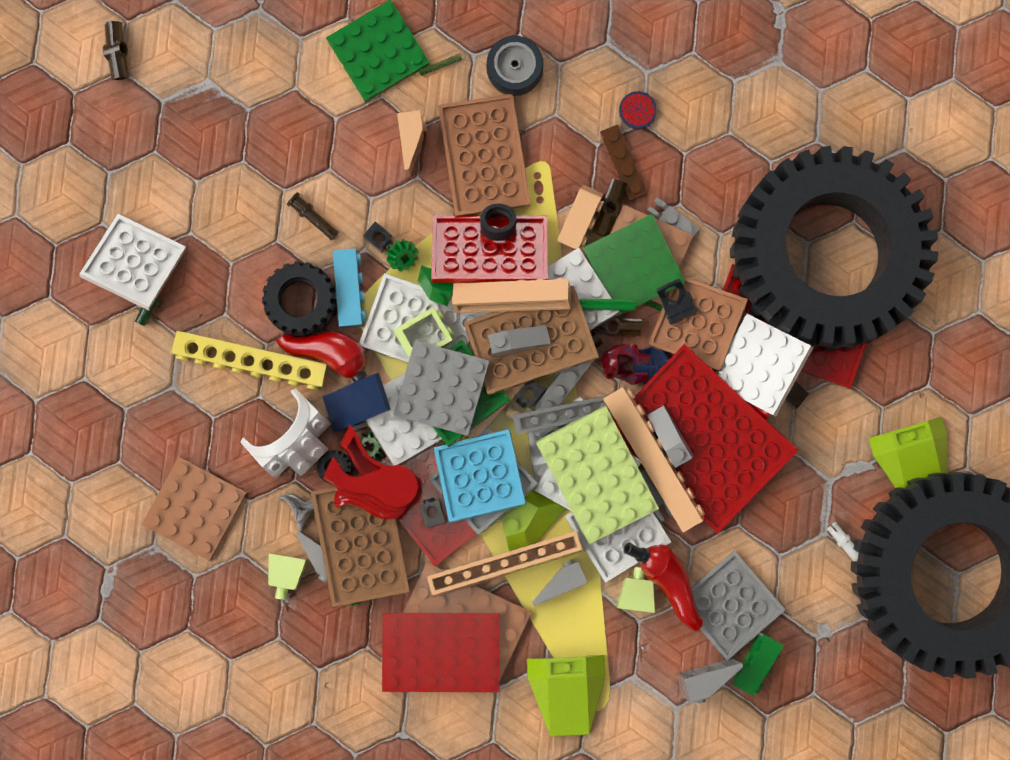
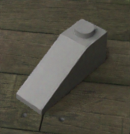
(518, 340)
(670, 436)
(314, 553)
(564, 580)

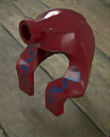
(615, 363)

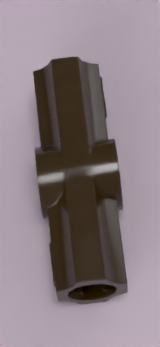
(614, 196)

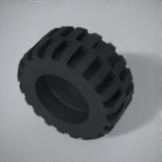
(281, 281)

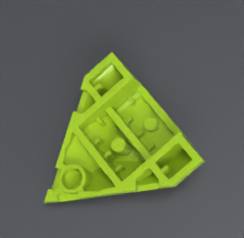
(529, 522)

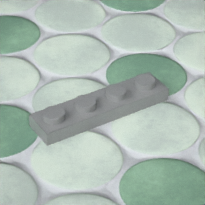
(561, 386)

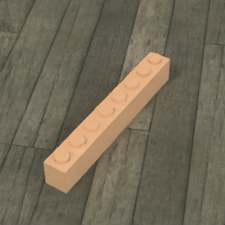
(654, 459)
(504, 564)

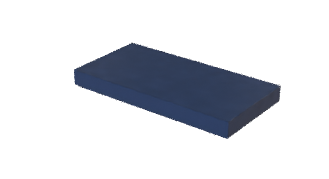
(356, 402)

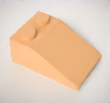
(411, 134)

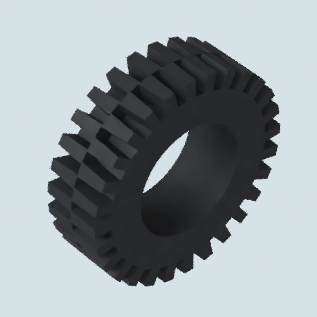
(880, 202)
(886, 568)

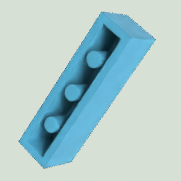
(348, 288)

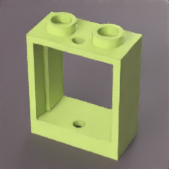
(438, 318)

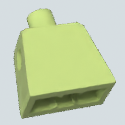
(285, 573)
(637, 593)

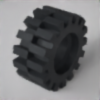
(327, 457)

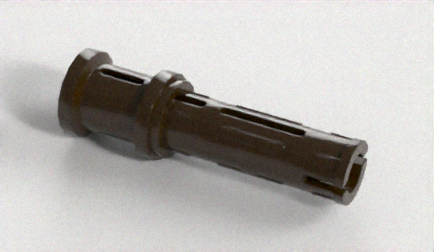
(305, 210)

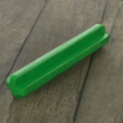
(608, 304)

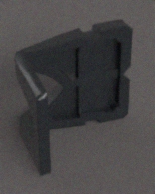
(677, 309)

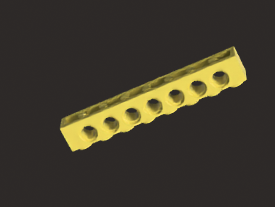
(184, 340)

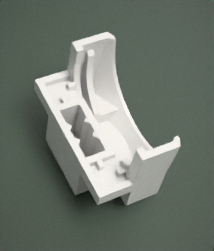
(298, 446)

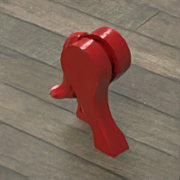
(379, 490)

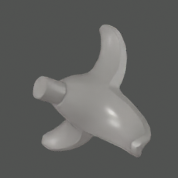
(300, 508)

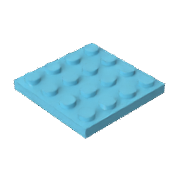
(479, 476)

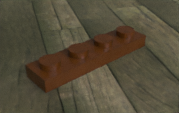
(623, 162)

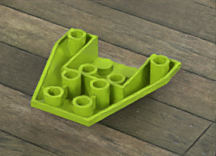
(911, 451)
(567, 691)

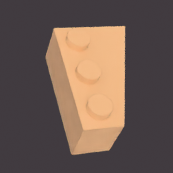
(581, 217)

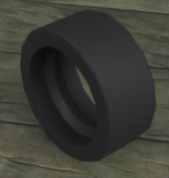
(498, 210)

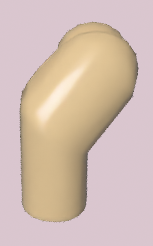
(510, 411)

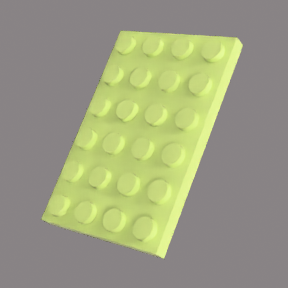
(597, 474)

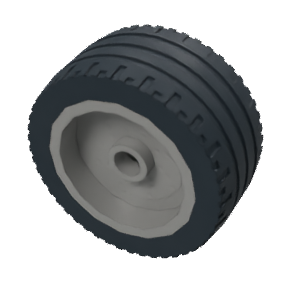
(512, 79)

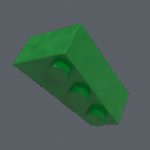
(757, 664)

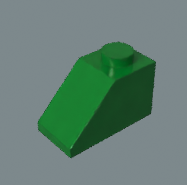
(436, 292)

